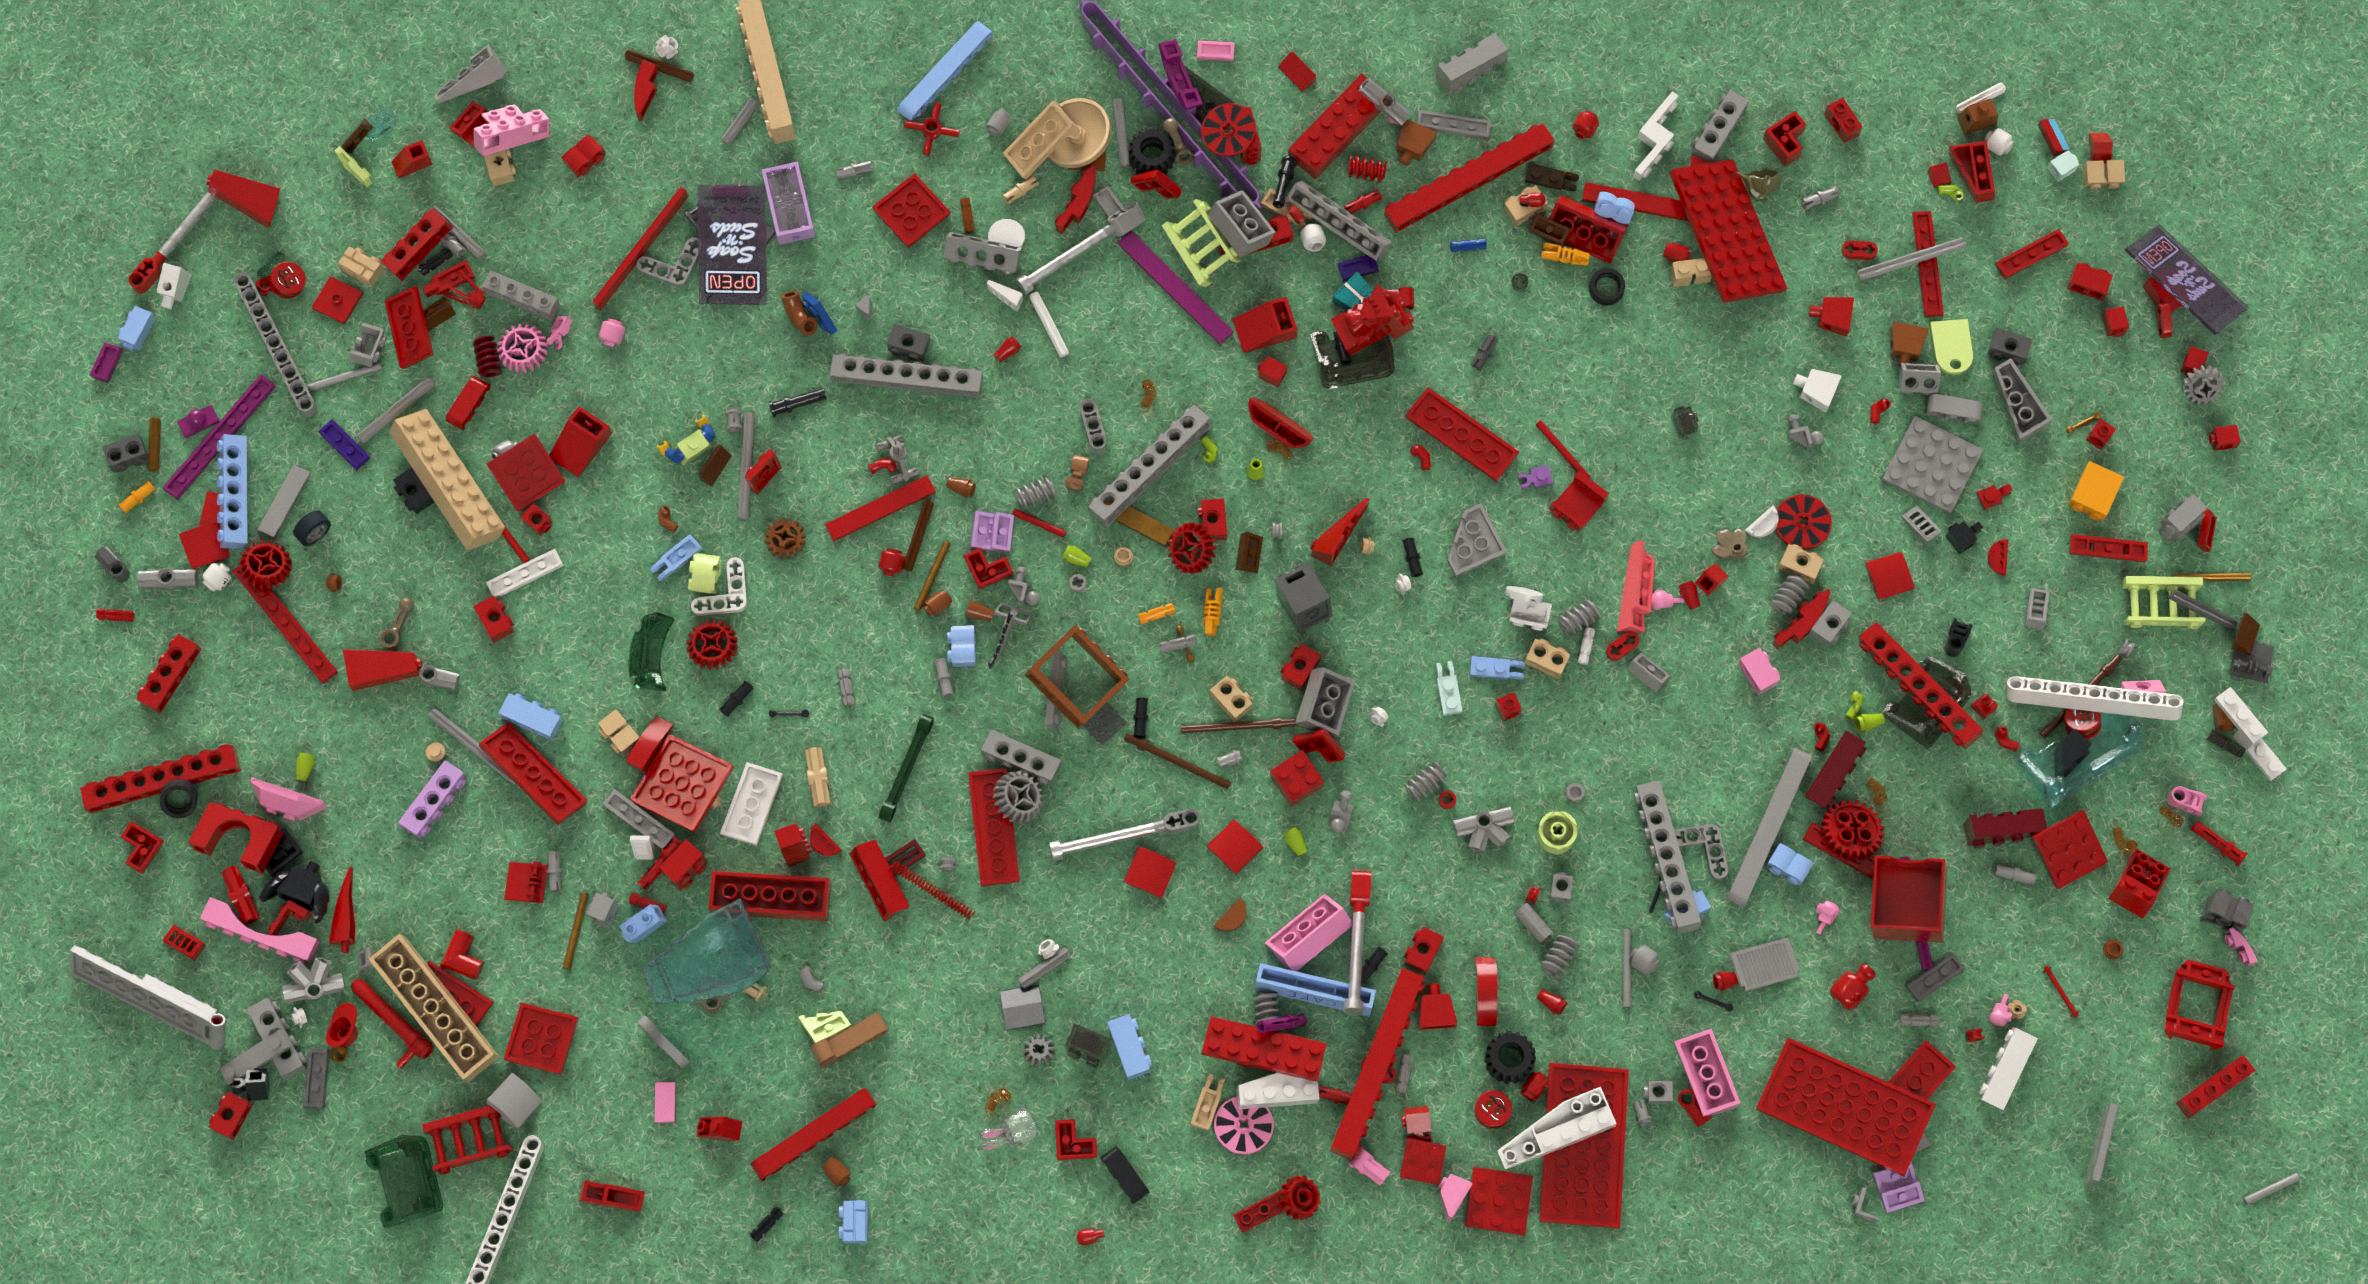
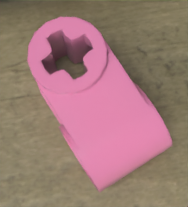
(2190, 801)

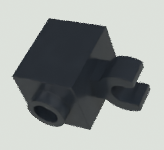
(1962, 536)
(255, 1084)

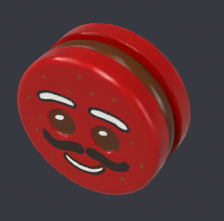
(287, 280)
(2085, 722)
(1493, 1109)

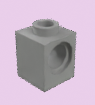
(1558, 895)
(1666, 1088)

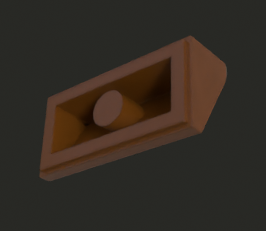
(357, 136)
(1549, 230)
(438, 313)
(714, 465)
(1249, 552)
(2245, 634)

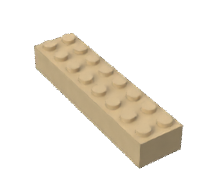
(765, 71)
(446, 479)
(434, 1008)

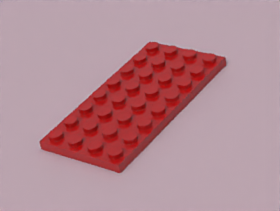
(1728, 230)
(1846, 1107)
(1586, 1178)

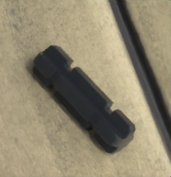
(435, 261)
(765, 1225)

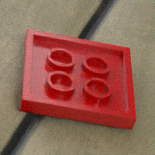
(911, 210)
(525, 472)
(2069, 849)
(541, 1038)
(1499, 1201)

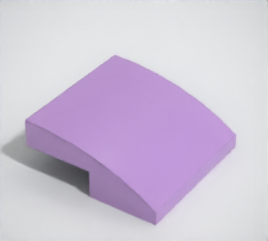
(992, 531)
(1897, 1190)

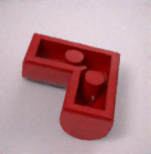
(1156, 181)
(985, 573)
(1322, 742)
(146, 846)
(457, 958)
(1068, 1146)

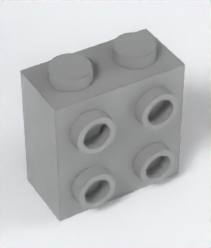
(2182, 519)

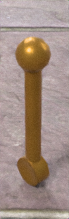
(2097, 416)
(1190, 658)

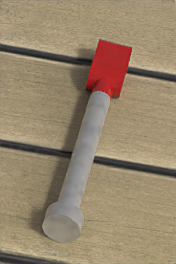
(169, 246)
(1359, 898)

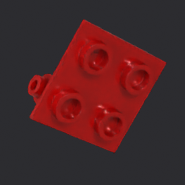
(526, 882)

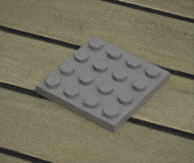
(1932, 465)

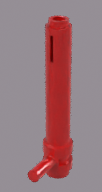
(413, 1039)

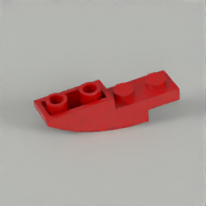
(1082, 195)
(1808, 616)

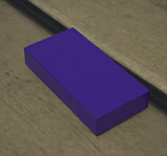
(1363, 265)

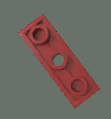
(1253, 1216)

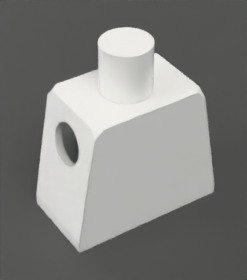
(172, 284)
(1818, 388)

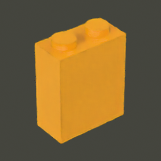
(2095, 491)

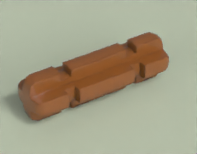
(967, 215)

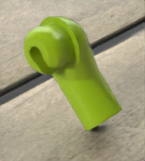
(1952, 190)
(1211, 450)
(1856, 706)

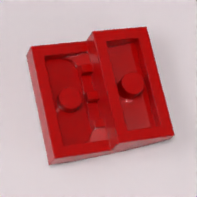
(467, 121)
(202, 545)
(1889, 575)
(1235, 846)
(1149, 872)

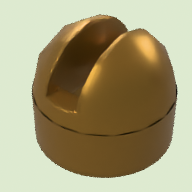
(342, 1051)

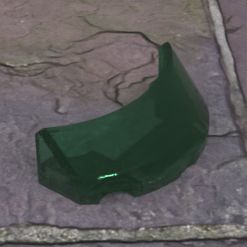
(646, 651)

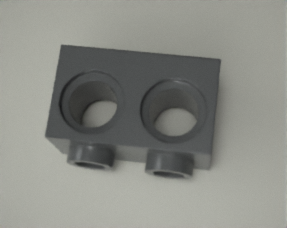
(125, 448)

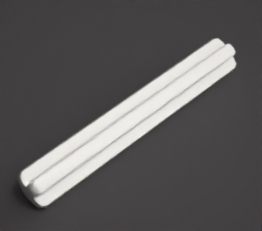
(1049, 324)

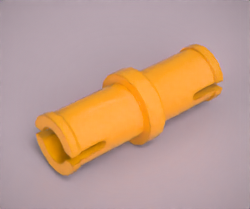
(136, 497)

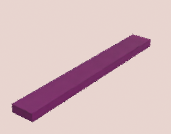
(1175, 288)
(228, 425)

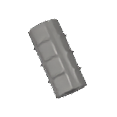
(1533, 923)

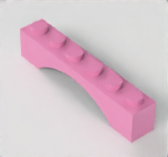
(295, 945)

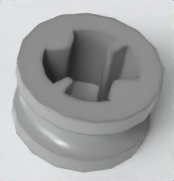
(1276, 530)
(1075, 588)
(2126, 648)
(948, 864)

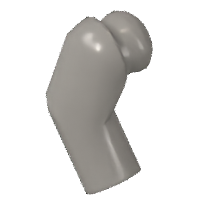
(808, 981)

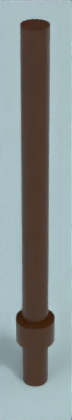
(2105, 671)
(1276, 723)
(1143, 745)

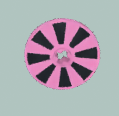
(1243, 1140)

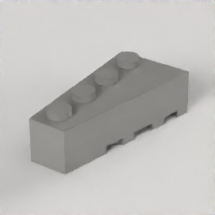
(1471, 64)

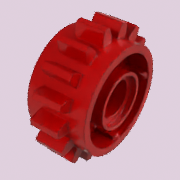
(1290, 1197)

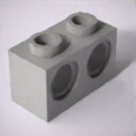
(1920, 373)

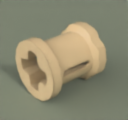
(756, 991)

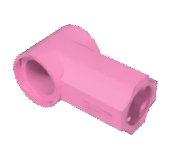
(1369, 1167)

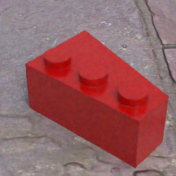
(1975, 169)

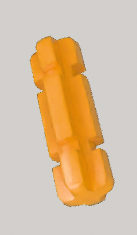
(1156, 613)

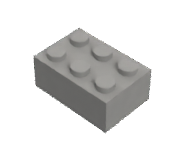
(1241, 223)
(1325, 701)

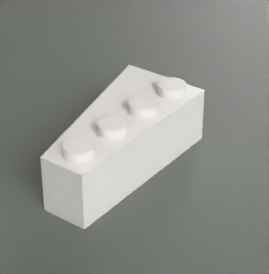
(2008, 1067)
(1277, 1091)

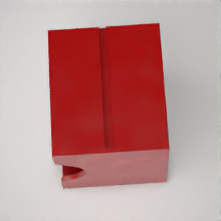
(1909, 899)

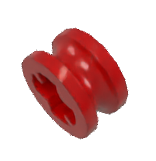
(1443, 795)
(1533, 894)
(1974, 1035)

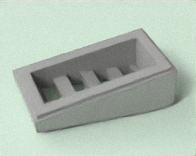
(1925, 539)
(2037, 620)

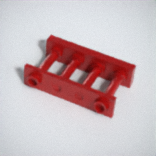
(454, 1124)

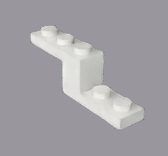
(1656, 136)
(2250, 733)

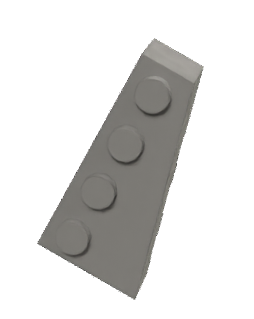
(2020, 402)

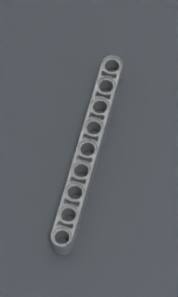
(271, 337)
(1769, 827)

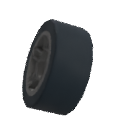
(311, 528)

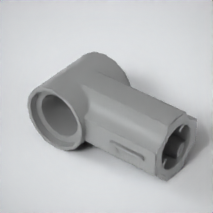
(441, 678)

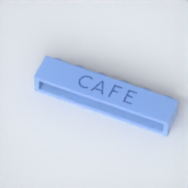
(1309, 988)

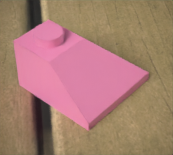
(1452, 1194)

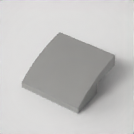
(514, 1101)

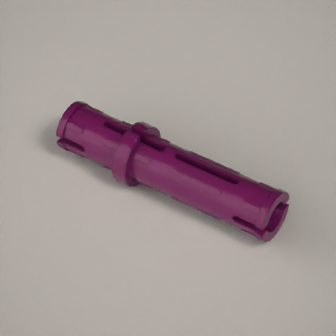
(1288, 1022)

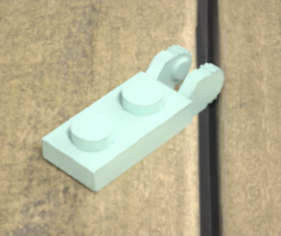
(1448, 690)

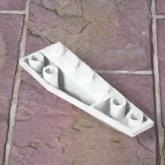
(1561, 1127)

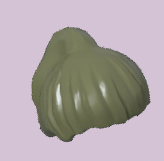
(1761, 182)

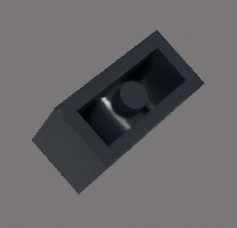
(408, 481)

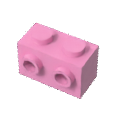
(1759, 671)

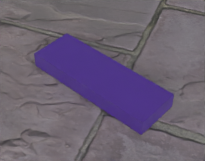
(344, 444)

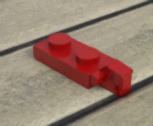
(449, 278)

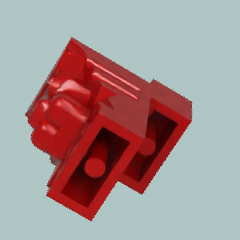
(1373, 320)

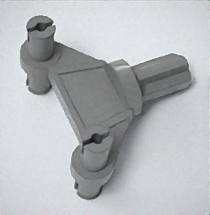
(898, 454)

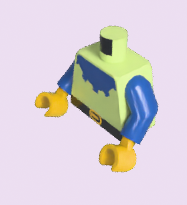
(690, 446)

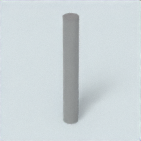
(2271, 1189)

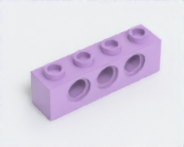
(433, 788)

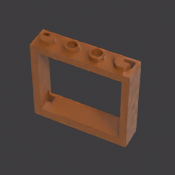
(1067, 708)

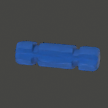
(1468, 245)

